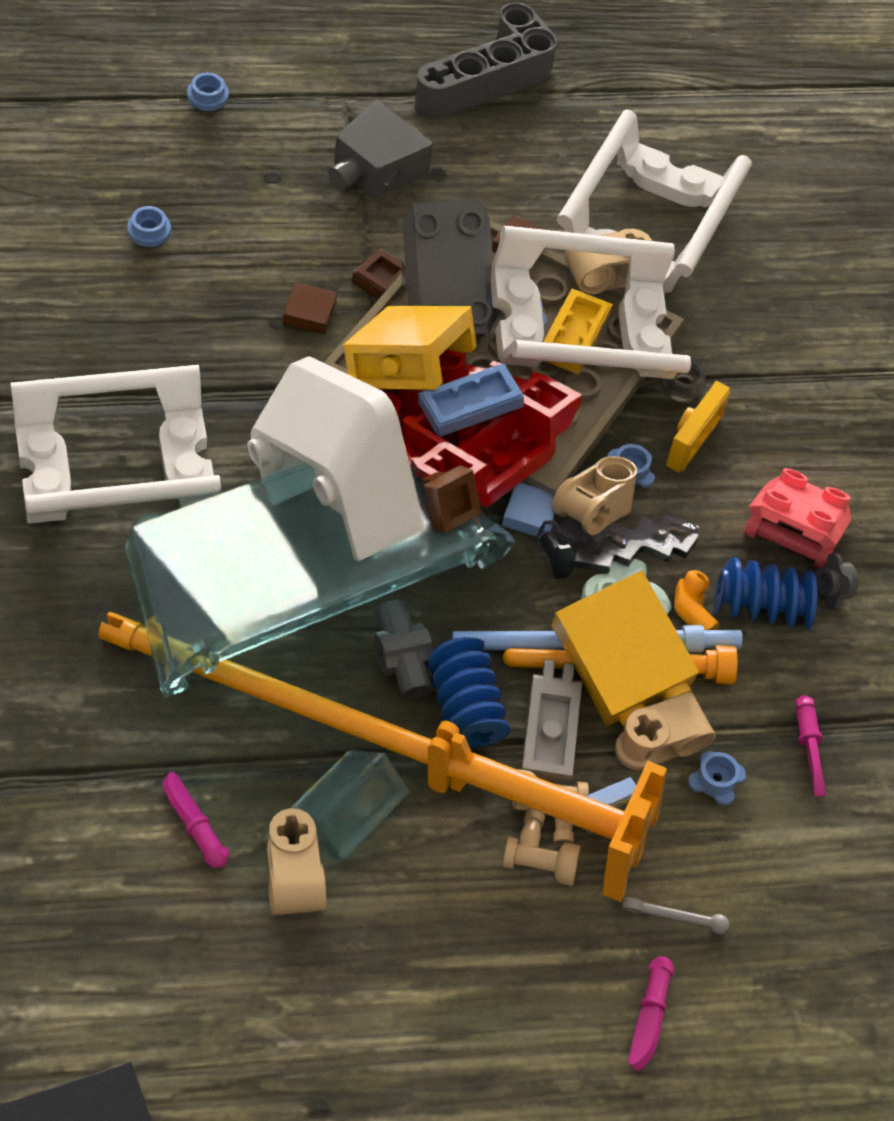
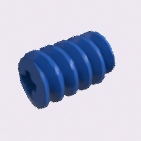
(767, 592)
(468, 691)

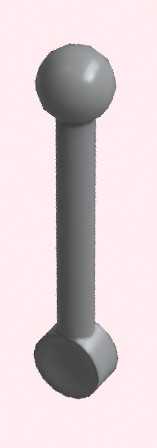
(718, 923)

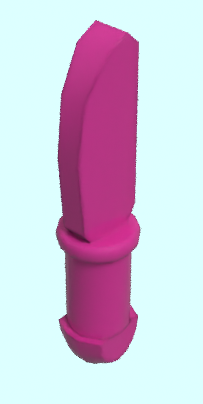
(811, 738)
(197, 824)
(651, 1014)

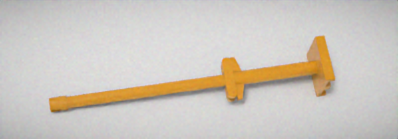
(449, 759)

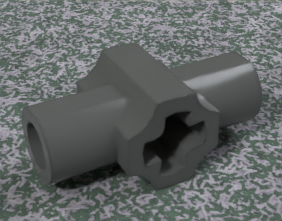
(403, 649)

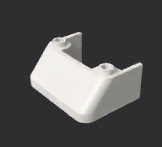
(352, 444)

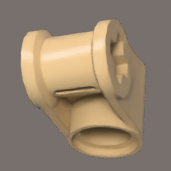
(602, 272)
(598, 494)
(664, 732)
(295, 870)

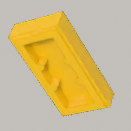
(578, 324)
(697, 426)

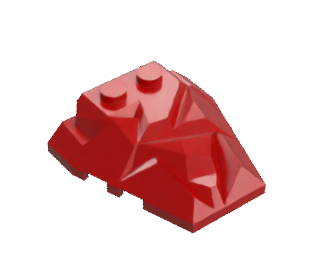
(499, 449)

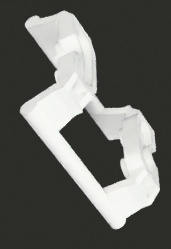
(656, 174)
(640, 310)
(180, 439)

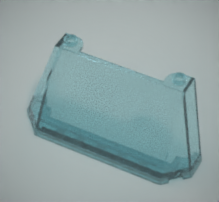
(269, 565)

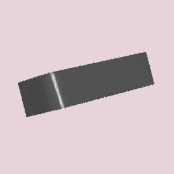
(514, 61)

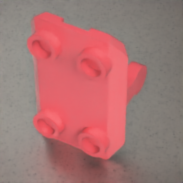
(814, 511)

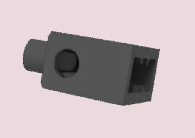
(379, 153)

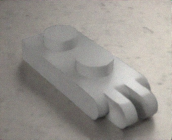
(552, 725)

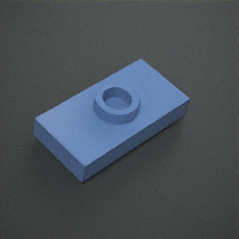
(471, 400)

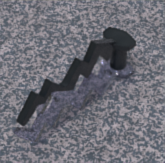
(636, 540)

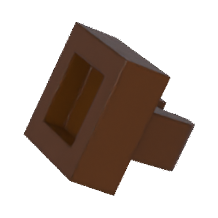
(451, 498)

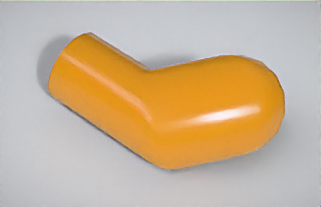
(690, 600)

